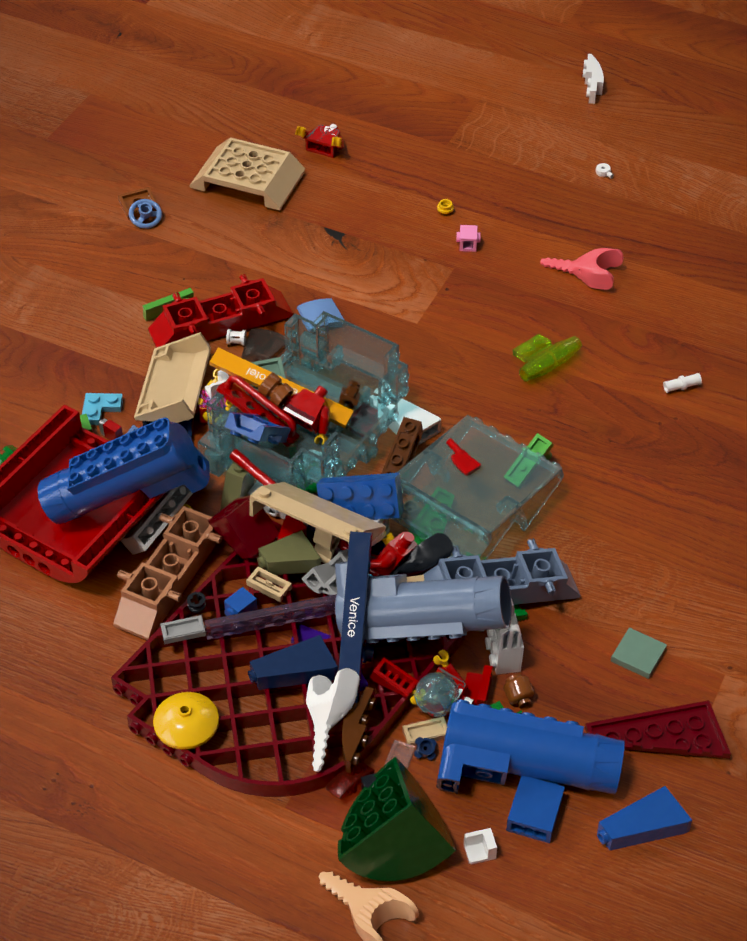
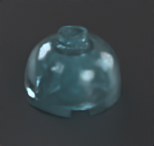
(436, 693)

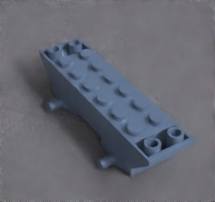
(531, 574)

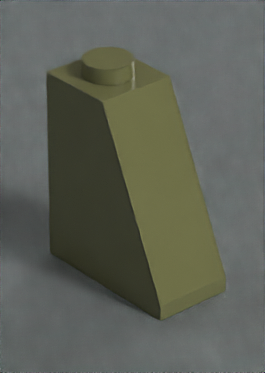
(236, 484)
(289, 555)

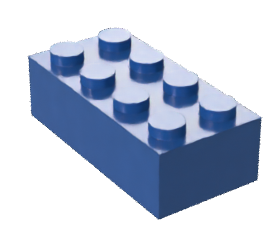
(368, 495)

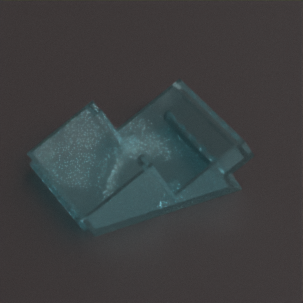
(477, 506)

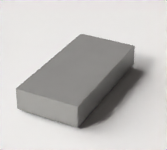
(183, 629)

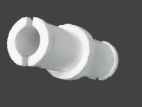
(682, 382)

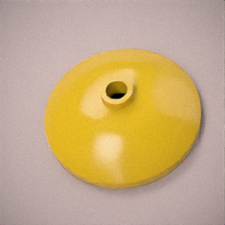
(186, 729)

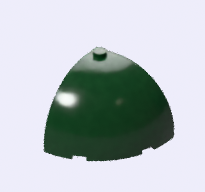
(393, 829)

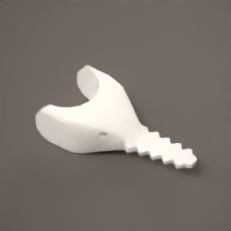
(328, 705)

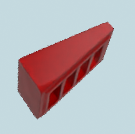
(391, 669)

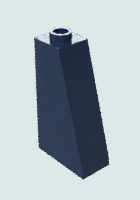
(293, 665)

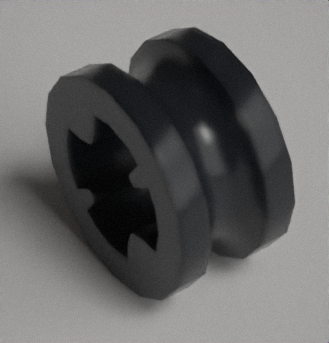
(196, 596)

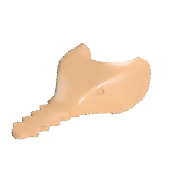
(370, 905)

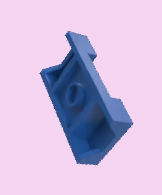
(256, 428)

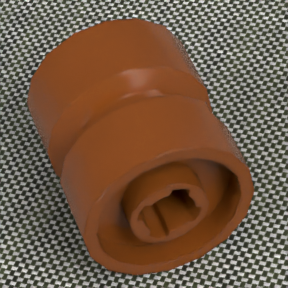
(273, 388)

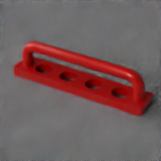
(229, 388)

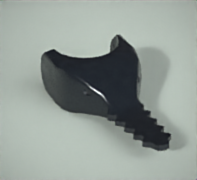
(426, 555)

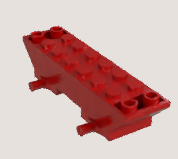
(243, 308)

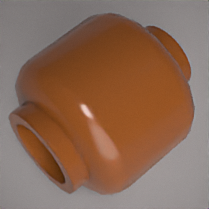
(518, 690)

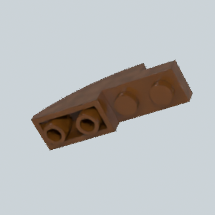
(355, 729)

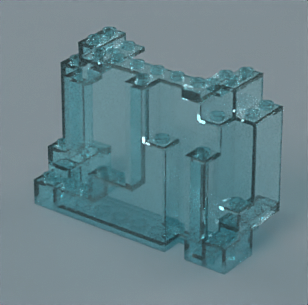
(325, 356)

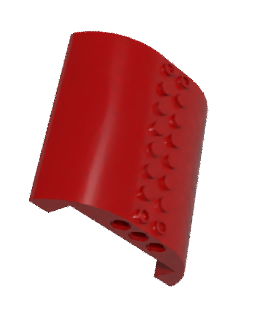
(66, 549)

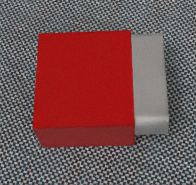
(110, 429)

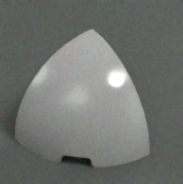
(323, 577)

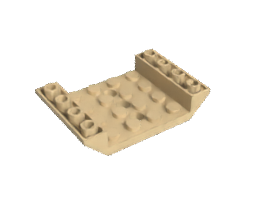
(269, 174)

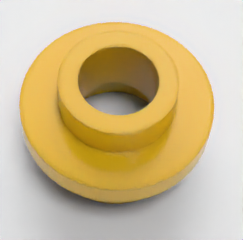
(445, 206)

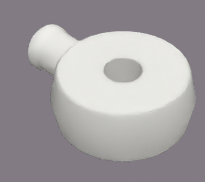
(604, 170)

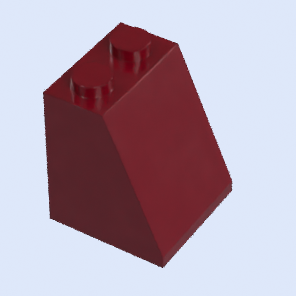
(243, 531)

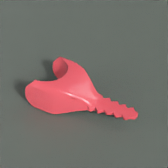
(590, 266)

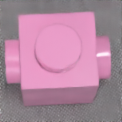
(468, 238)

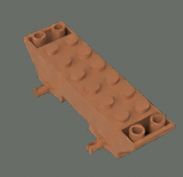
(167, 573)

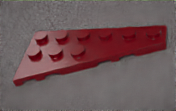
(674, 730)

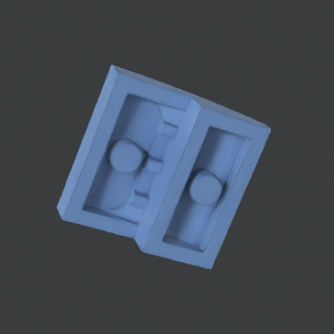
(312, 309)

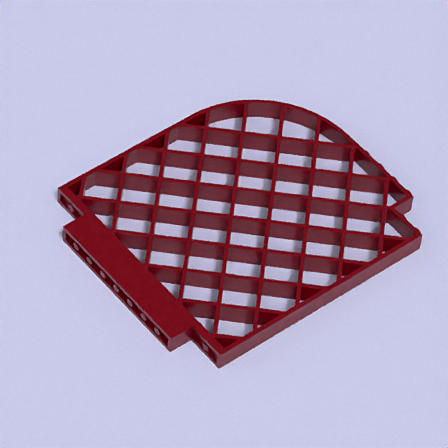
(205, 761)

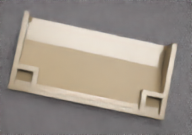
(174, 380)
(312, 510)

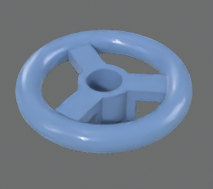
(145, 205)

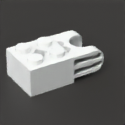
(506, 647)

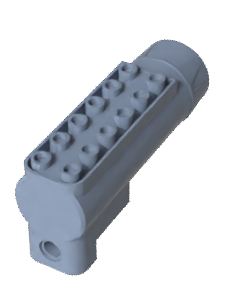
(428, 607)

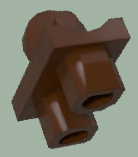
(349, 396)

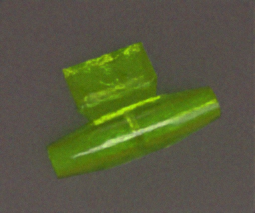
(544, 356)

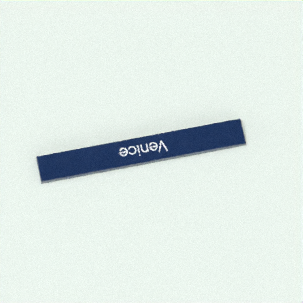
(355, 603)

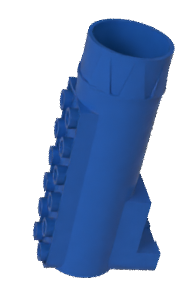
(146, 460)
(493, 742)

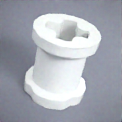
(230, 334)

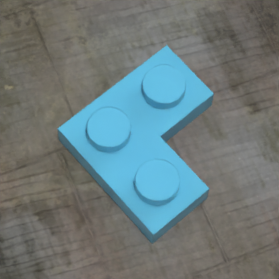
(101, 402)

